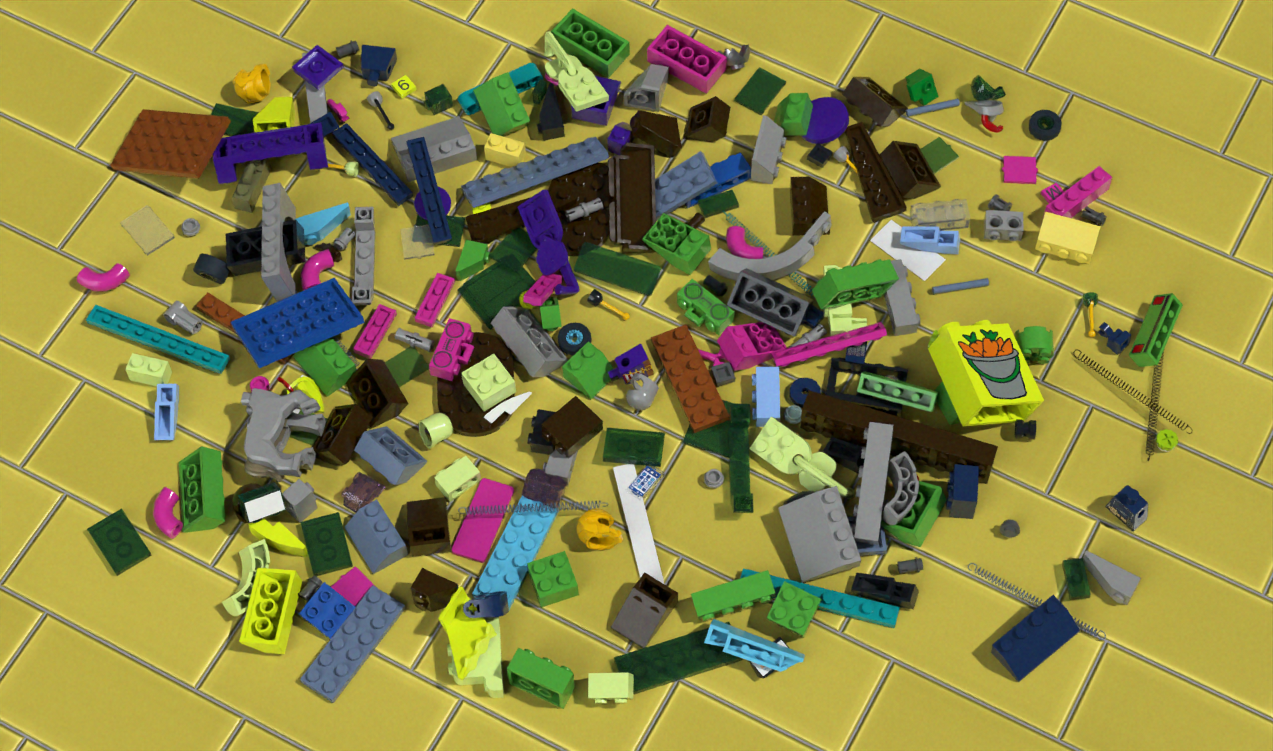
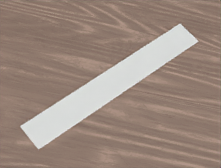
(638, 524)

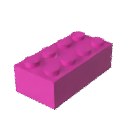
(687, 58)

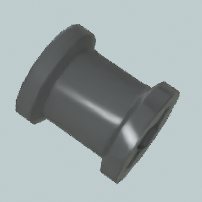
(998, 204)

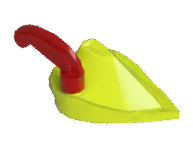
(307, 386)

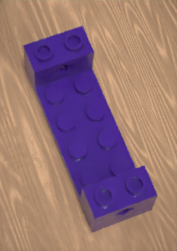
(269, 144)

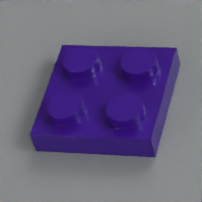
(317, 67)

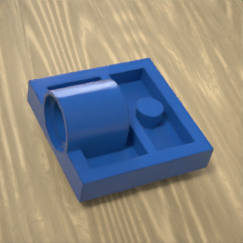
(326, 610)

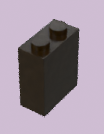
(571, 427)

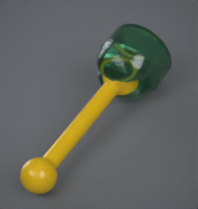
(1090, 300)

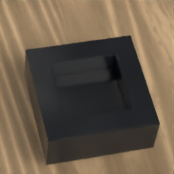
(819, 155)

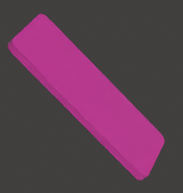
(481, 529)

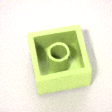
(488, 382)

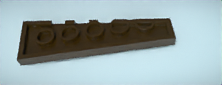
(877, 185)
(502, 220)

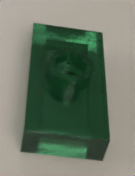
(1076, 579)

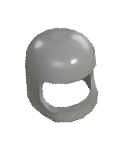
(641, 397)

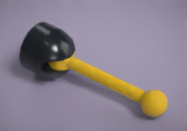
(596, 298)

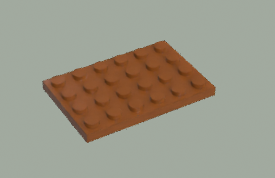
(170, 143)

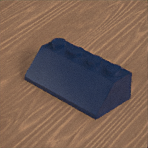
(1035, 638)

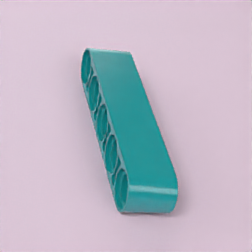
(523, 80)

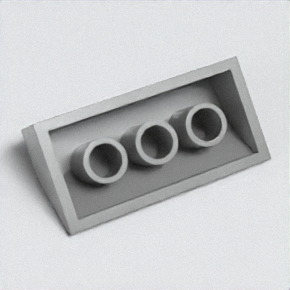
(528, 341)

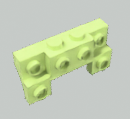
(840, 317)

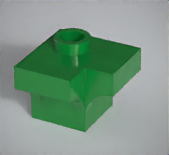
(921, 87)

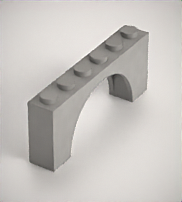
(274, 271)

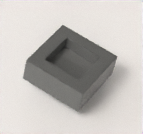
(723, 374)

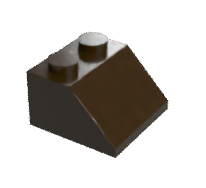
(708, 120)
(432, 591)

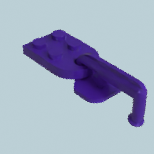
(546, 235)

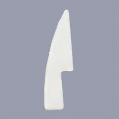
(508, 406)

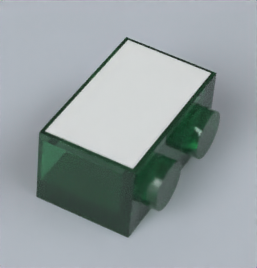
(261, 503)

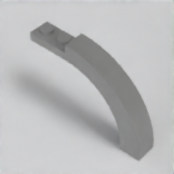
(776, 266)

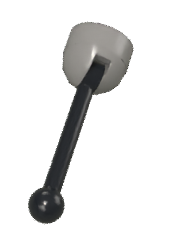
(375, 100)

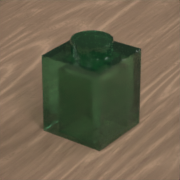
(438, 99)

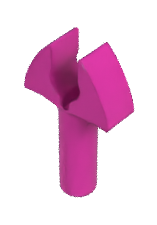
(339, 110)
(713, 357)

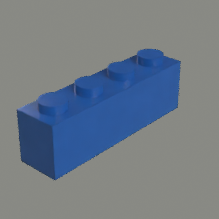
(727, 174)

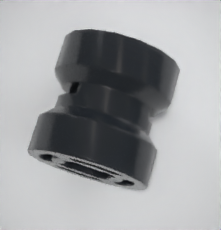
(1025, 429)

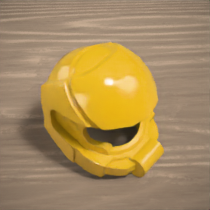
(253, 85)
(593, 525)

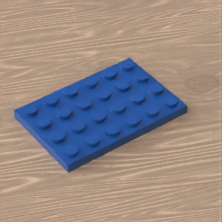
(297, 322)

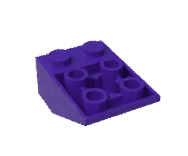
(600, 113)

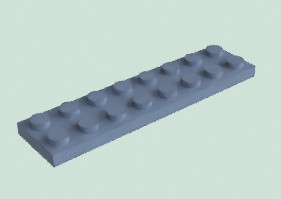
(534, 171)

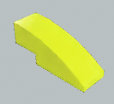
(278, 537)

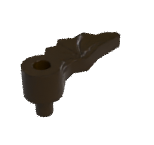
(335, 253)

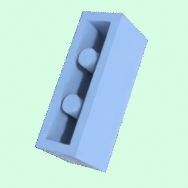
(766, 395)

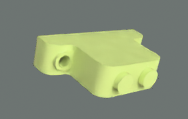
(488, 667)

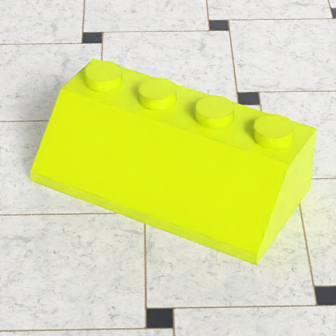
(271, 610)

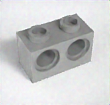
(1003, 221)

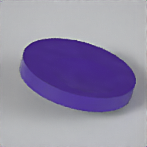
(827, 120)

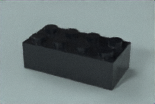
(245, 248)
(770, 302)

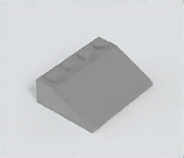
(446, 142)
(820, 534)

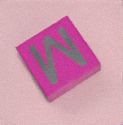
(1052, 192)

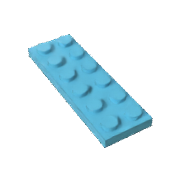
(515, 549)

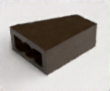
(657, 130)

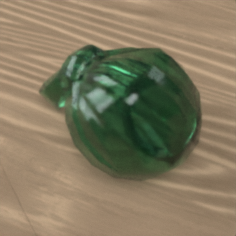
(983, 91)

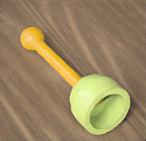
(350, 168)

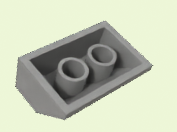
(767, 152)

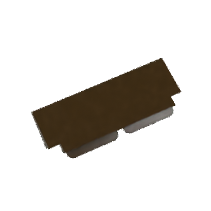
(633, 193)

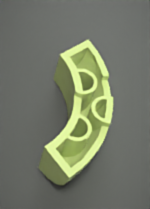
(252, 557)

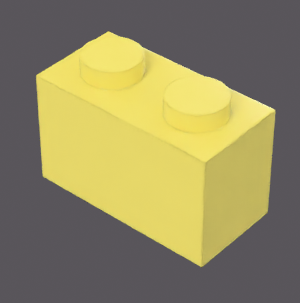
(504, 150)

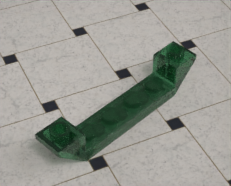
(739, 468)

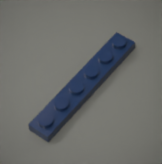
(372, 164)
(429, 190)

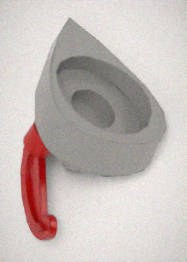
(988, 111)

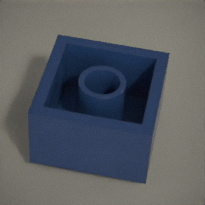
(962, 491)

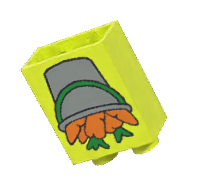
(985, 373)

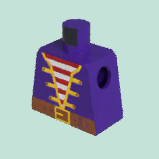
(630, 363)

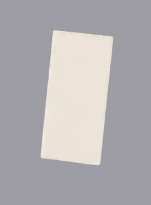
(918, 261)

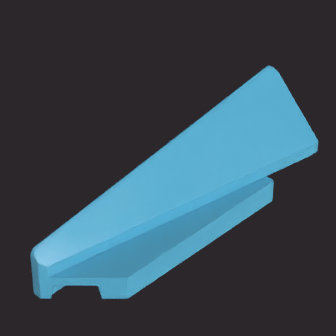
(751, 647)

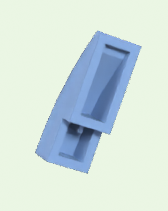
(930, 239)
(166, 411)

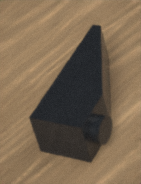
(550, 118)

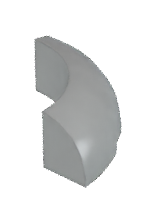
(906, 485)

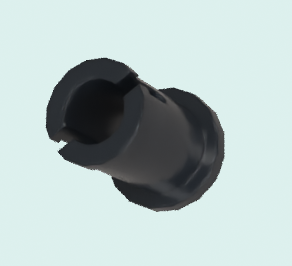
(718, 287)

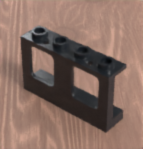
(840, 365)

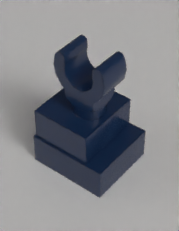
(1117, 340)

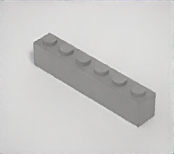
(873, 483)

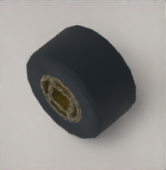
(211, 268)

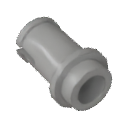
(341, 242)

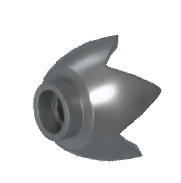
(735, 59)

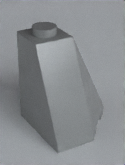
(648, 88)

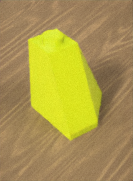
(275, 115)

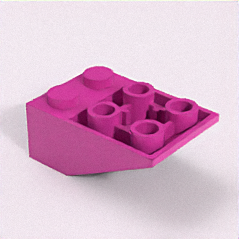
(750, 344)

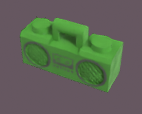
(706, 307)

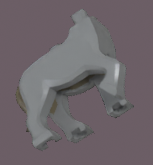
(270, 431)

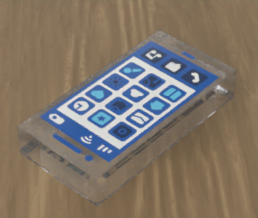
(645, 482)

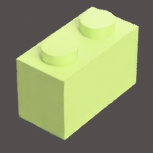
(148, 370)
(457, 478)
(610, 687)

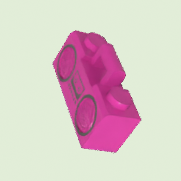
(448, 351)

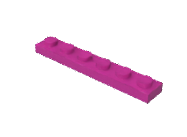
(822, 346)

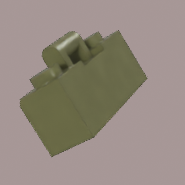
(251, 184)

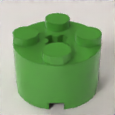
(1035, 344)

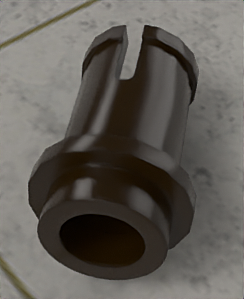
(696, 221)

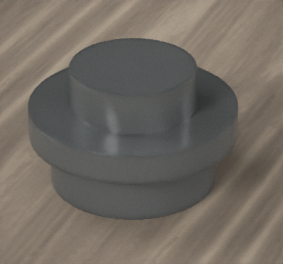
(1010, 528)

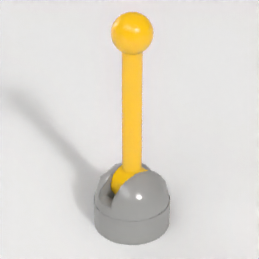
(843, 155)

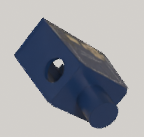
(1129, 507)

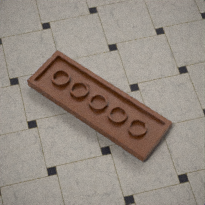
(690, 378)

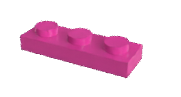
(542, 289)
(434, 300)
(374, 331)

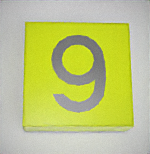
(403, 86)

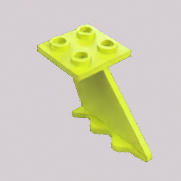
(466, 635)

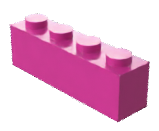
(1081, 194)

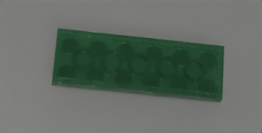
(673, 661)

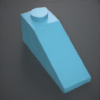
(323, 222)

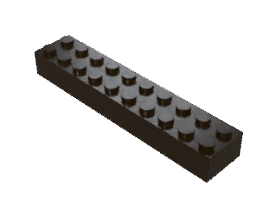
(921, 442)

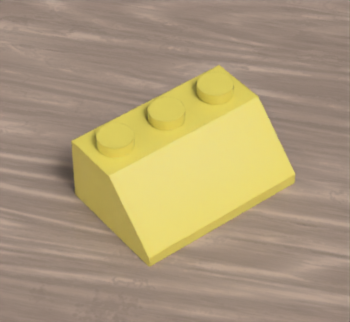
(1067, 238)

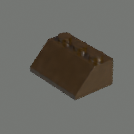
(873, 101)
(909, 169)
(807, 202)
(376, 391)
(350, 423)

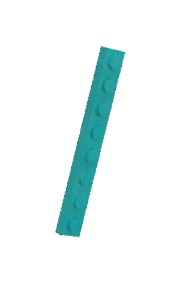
(158, 339)
(842, 603)

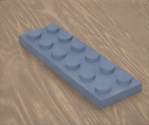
(352, 644)

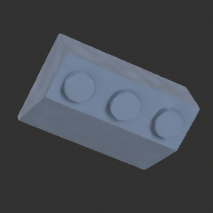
(389, 455)
(375, 537)

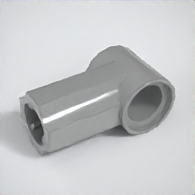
(179, 314)

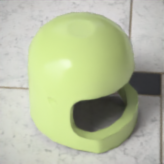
(438, 426)

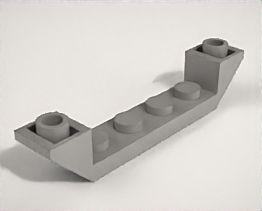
(364, 256)

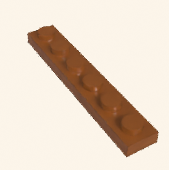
(223, 314)

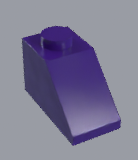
(619, 136)

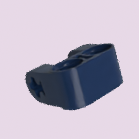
(487, 605)

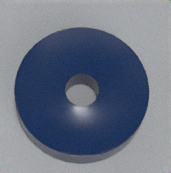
(801, 385)

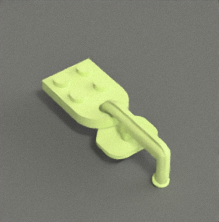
(574, 80)
(783, 450)

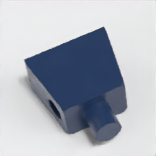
(377, 63)

